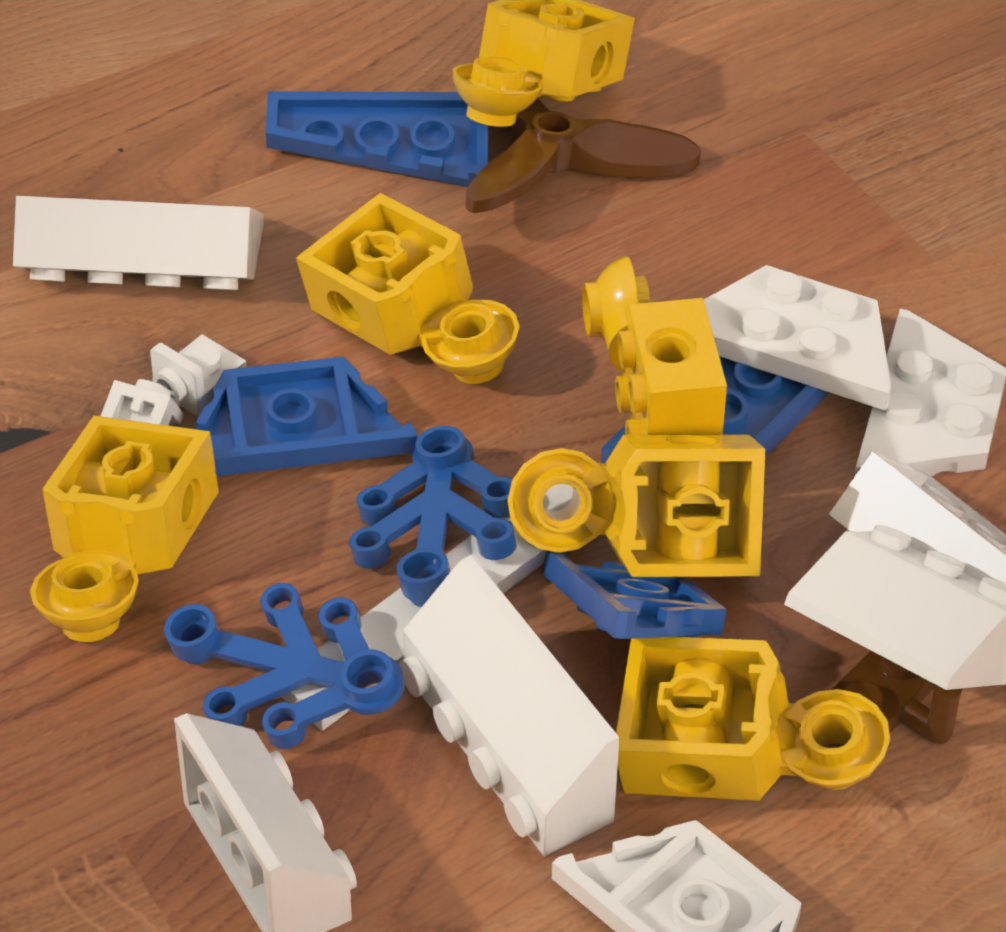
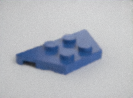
(299, 417)
(635, 605)

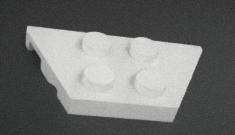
(803, 333)
(939, 401)
(677, 884)

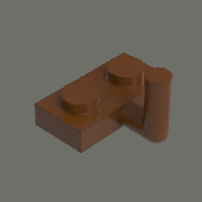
(900, 694)

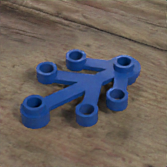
(438, 459)
(290, 665)

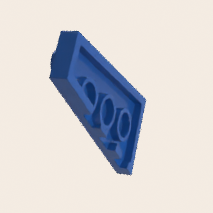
(385, 131)

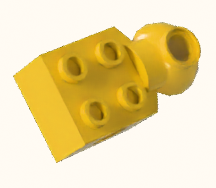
(541, 51)
(406, 287)
(664, 351)
(659, 501)
(118, 511)
(720, 723)

